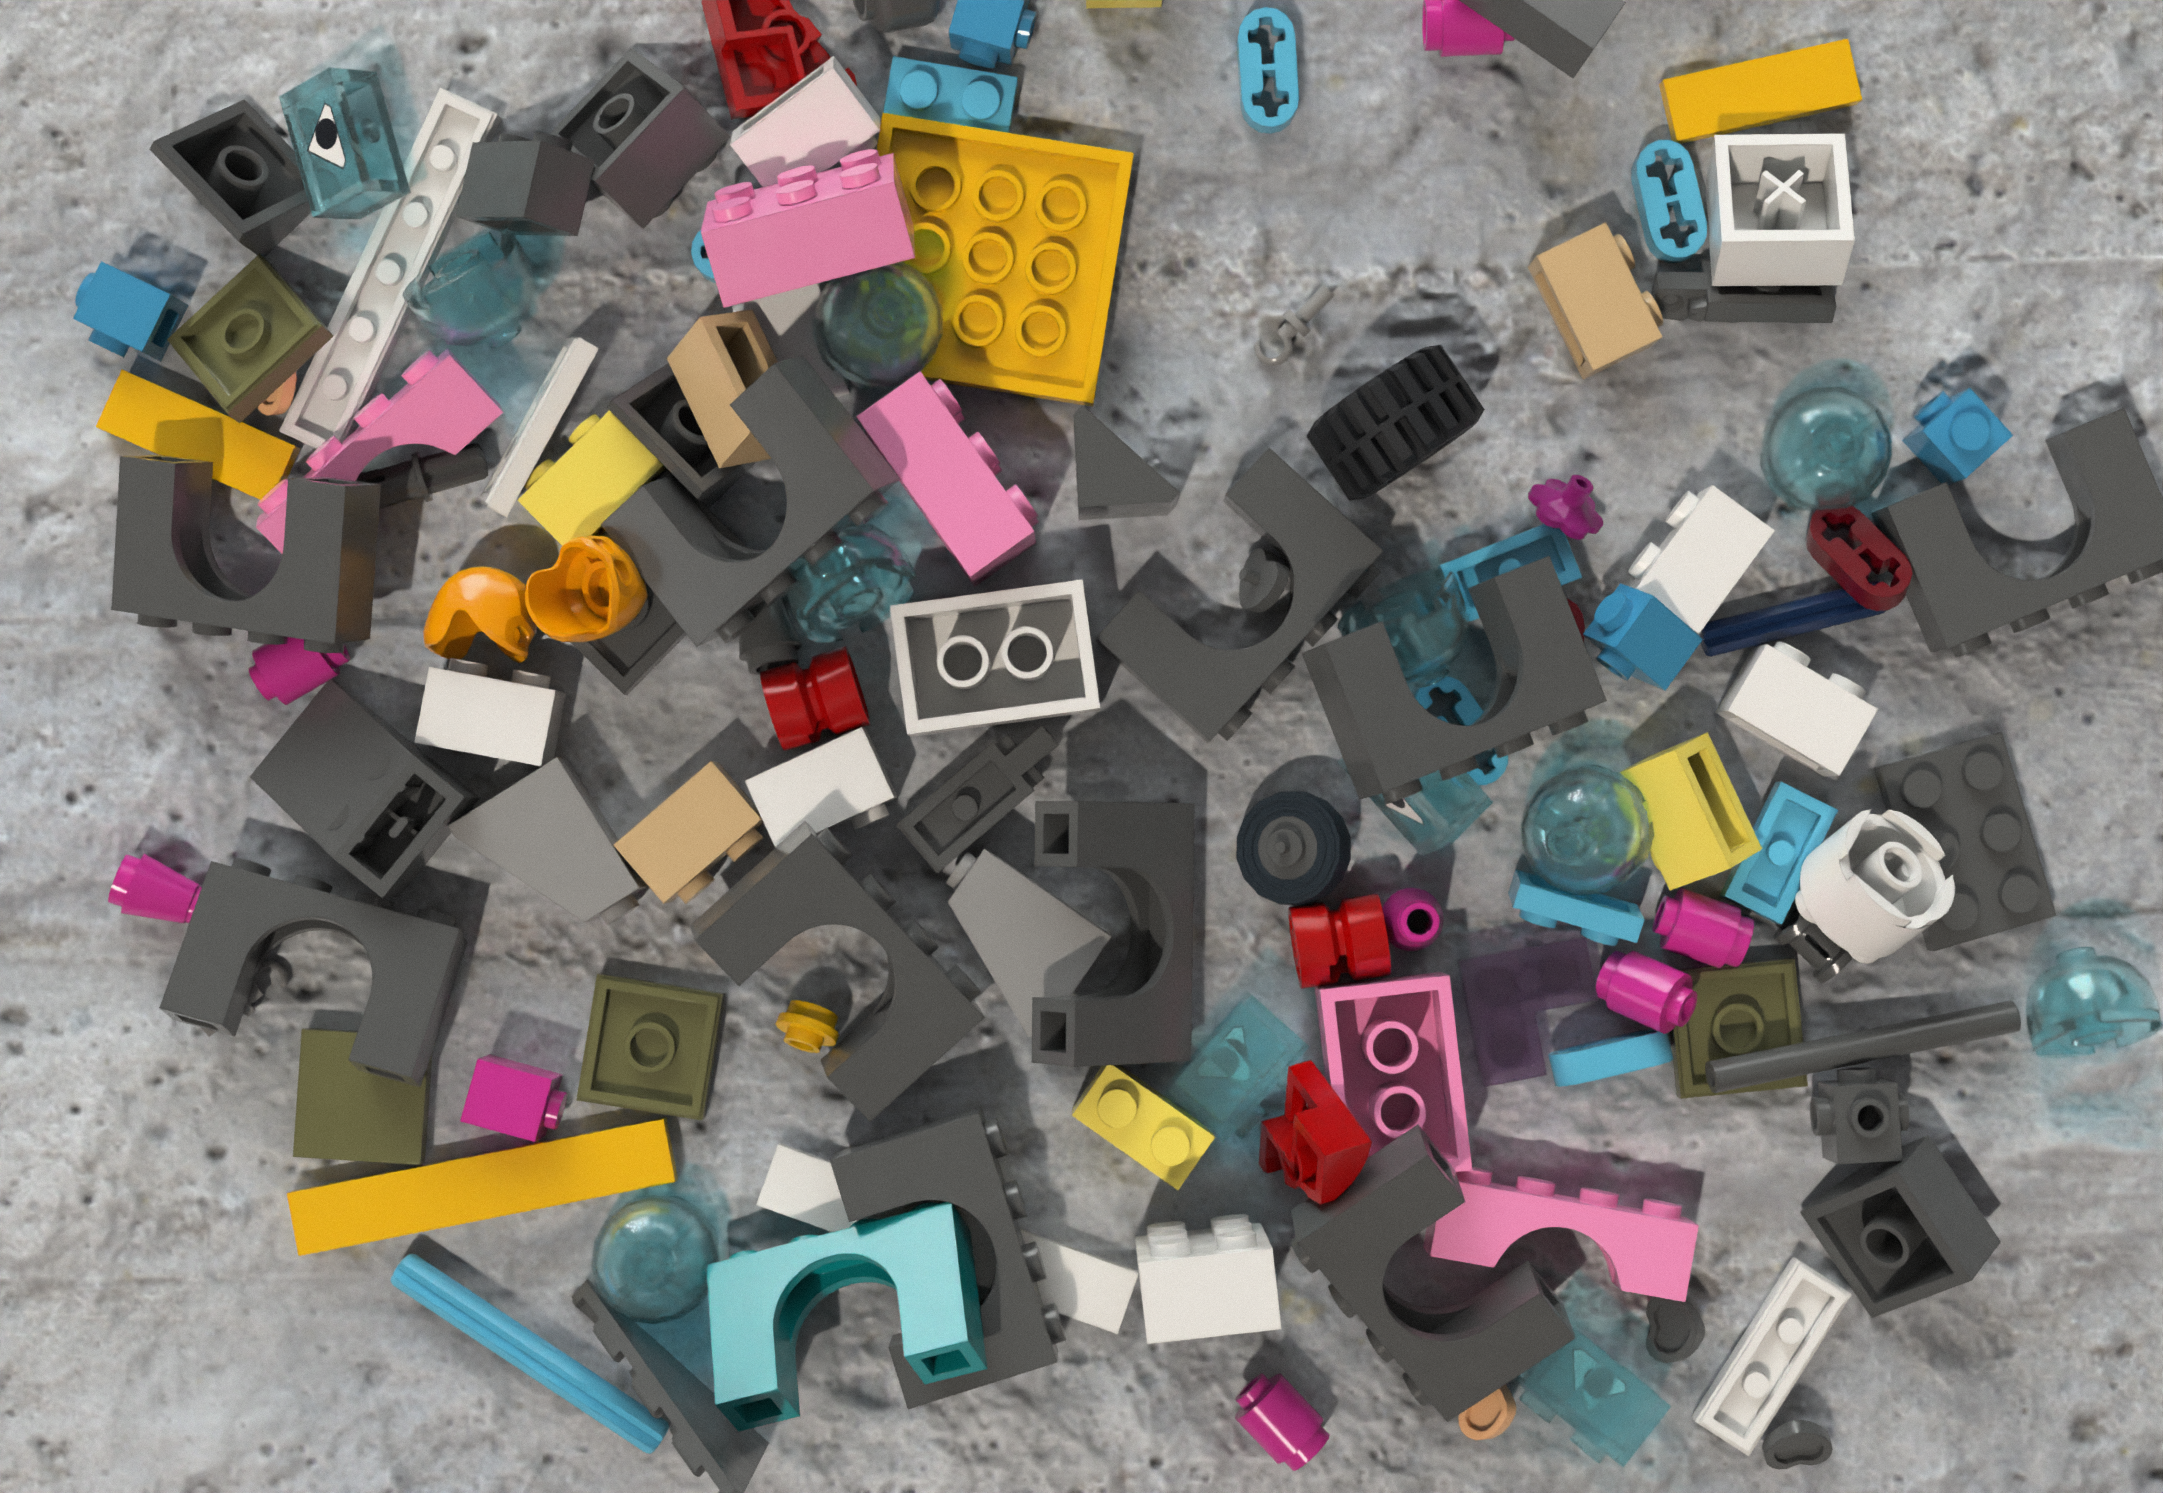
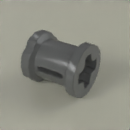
(1813, 946)

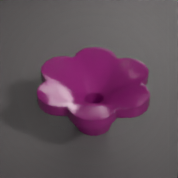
(1567, 506)

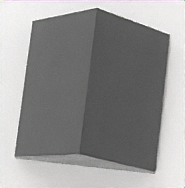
(239, 174)
(666, 426)
(1113, 477)

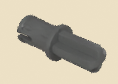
(427, 475)

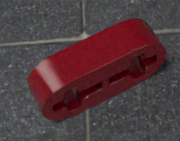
(1853, 560)

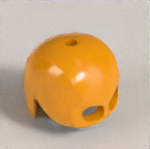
(586, 592)
(480, 602)

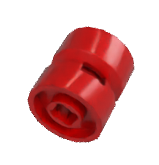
(814, 698)
(1339, 941)

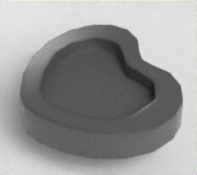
(1261, 581)
(1674, 1330)
(1797, 1444)

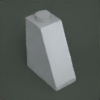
(555, 842)
(1022, 932)

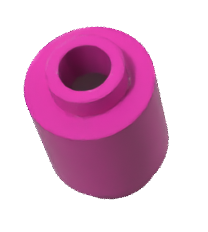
(1459, 30)
(291, 671)
(1703, 929)
(1646, 991)
(1281, 1420)

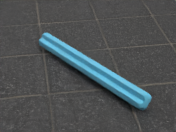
(529, 1353)

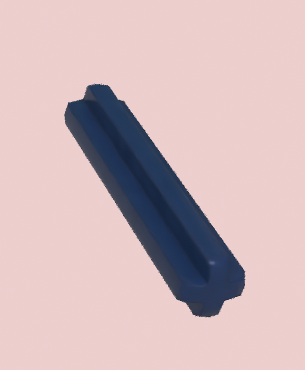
(1782, 621)

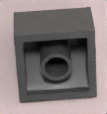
(643, 137)
(1902, 1229)

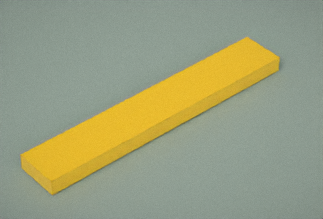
(482, 1186)

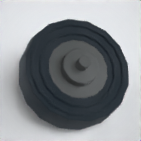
(1293, 848)

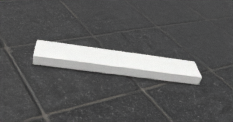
(397, 252)
(1076, 1281)

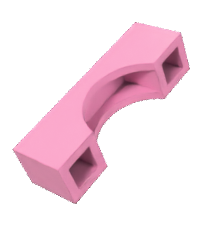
(436, 408)
(1643, 1248)

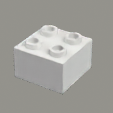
(1779, 210)

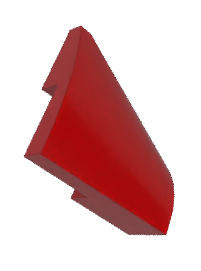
(761, 50)
(1314, 1139)

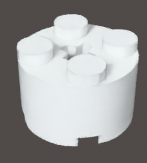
(1875, 884)

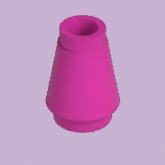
(153, 890)
(1396, 912)

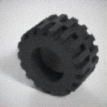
(1395, 422)

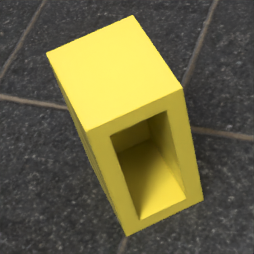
(589, 479)
(1693, 812)
(1143, 1124)

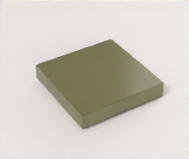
(249, 338)
(1736, 1015)
(650, 1046)
(355, 1112)

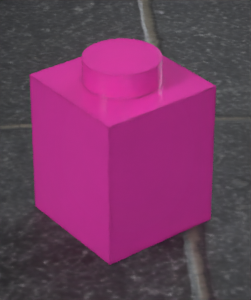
(514, 1098)

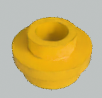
(808, 1026)

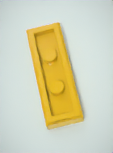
(1760, 91)
(189, 430)

